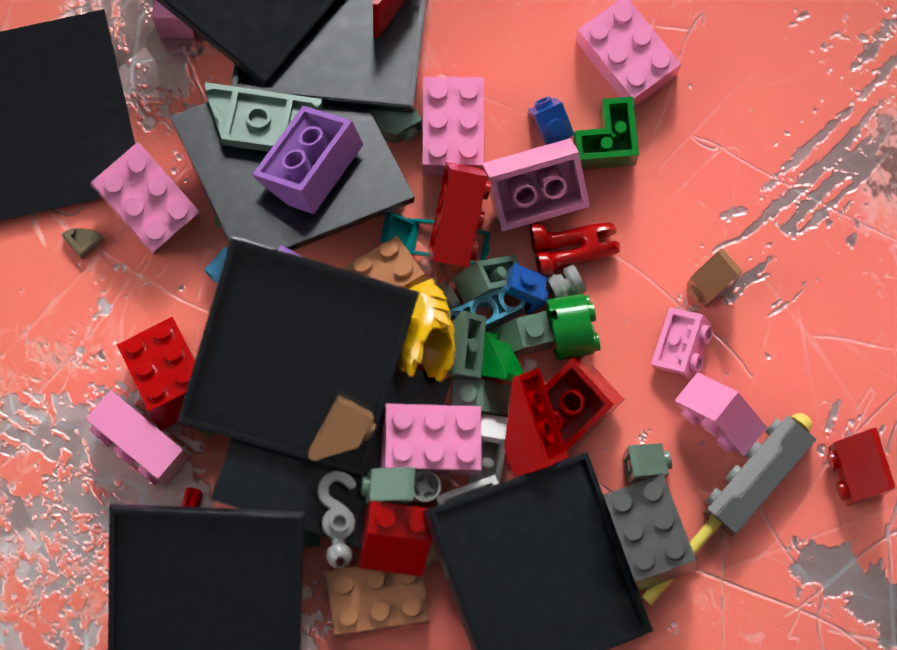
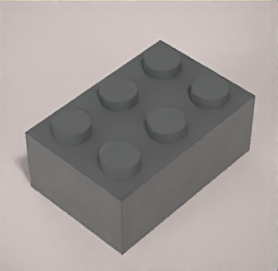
(651, 532)

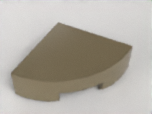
(83, 240)

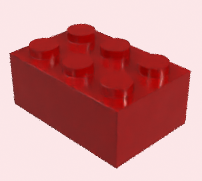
(458, 214)
(160, 368)

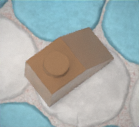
(713, 278)
(342, 429)

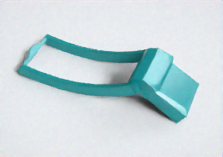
(408, 230)

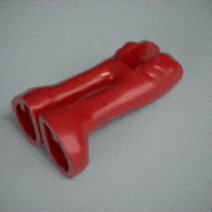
(585, 235)

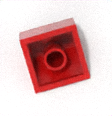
(861, 467)
(394, 539)

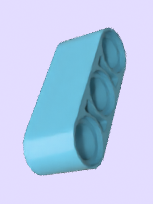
(495, 302)

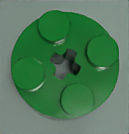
(572, 327)

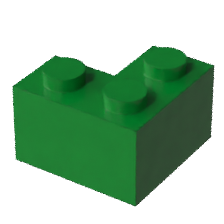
(613, 143)

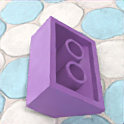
(309, 158)

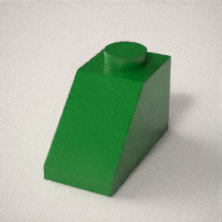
(499, 359)

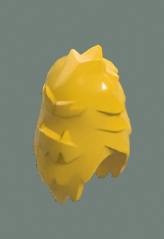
(429, 334)

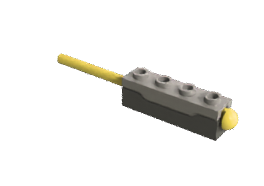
(752, 483)

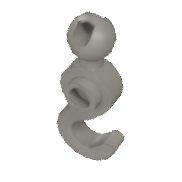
(338, 520)

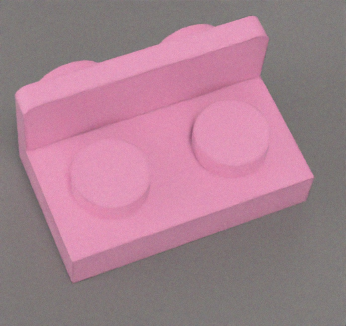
(682, 343)

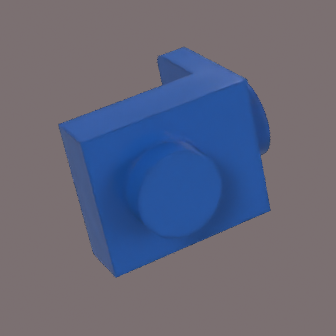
(551, 120)
(527, 286)

